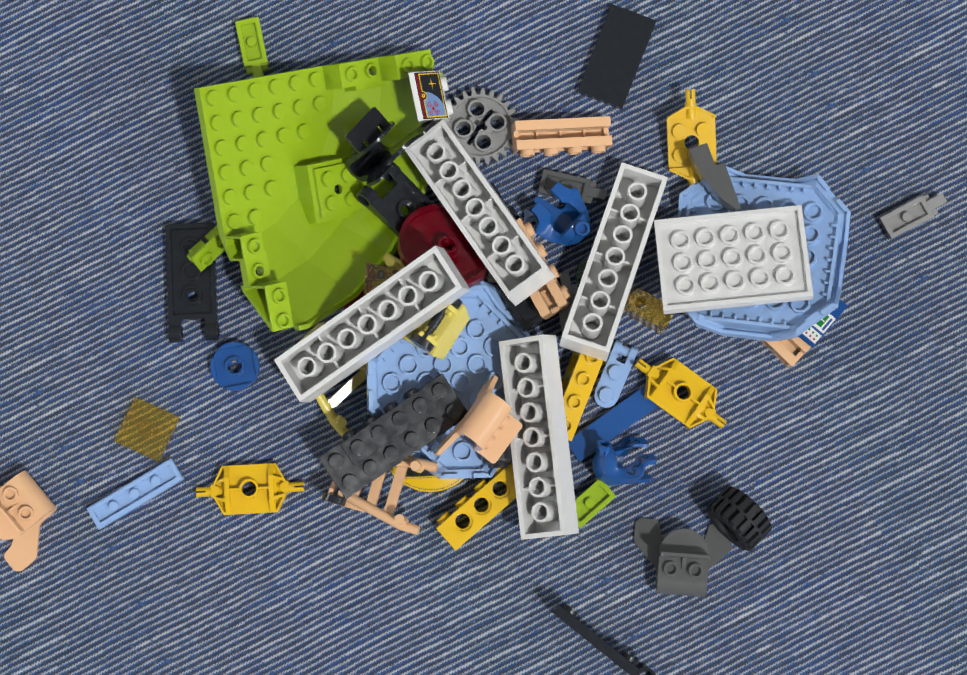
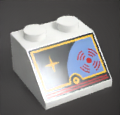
(429, 96)

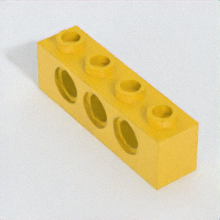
(577, 386)
(458, 536)

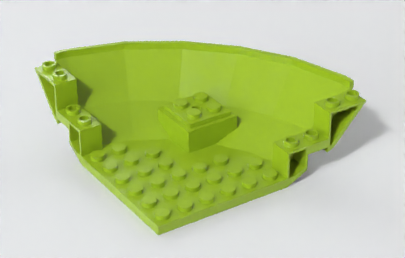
(273, 171)

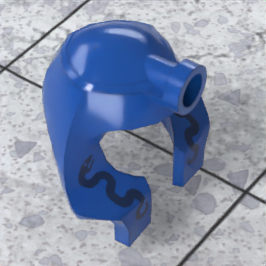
(608, 462)

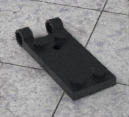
(401, 194)
(185, 278)
(623, 660)

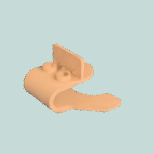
(486, 425)
(21, 515)

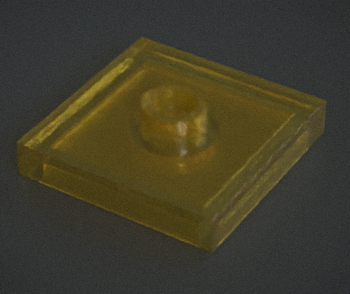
(147, 429)

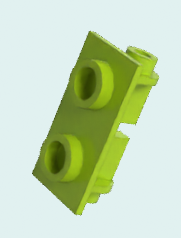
(205, 254)

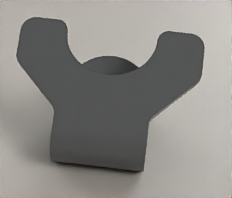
(681, 556)

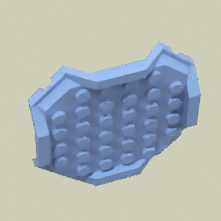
(827, 243)
(466, 368)

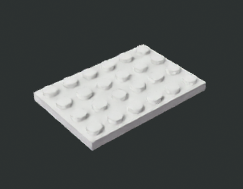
(733, 259)

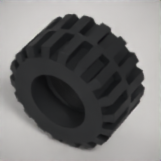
(739, 518)

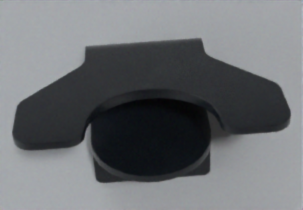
(371, 158)

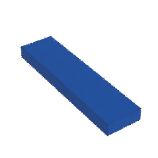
(611, 424)

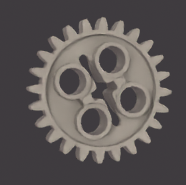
(498, 138)

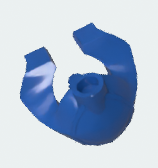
(562, 225)

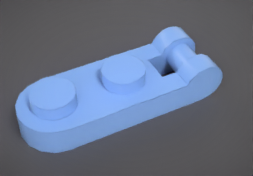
(614, 376)

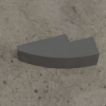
(714, 177)

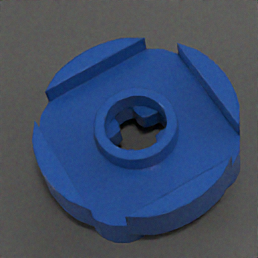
(223, 359)

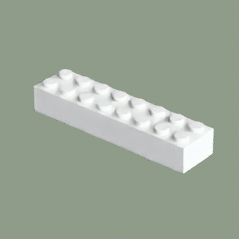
(479, 213)
(613, 262)
(372, 324)
(542, 445)

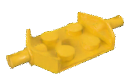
(680, 125)
(662, 390)
(269, 495)

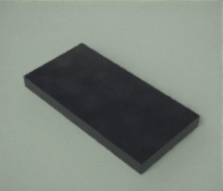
(616, 56)

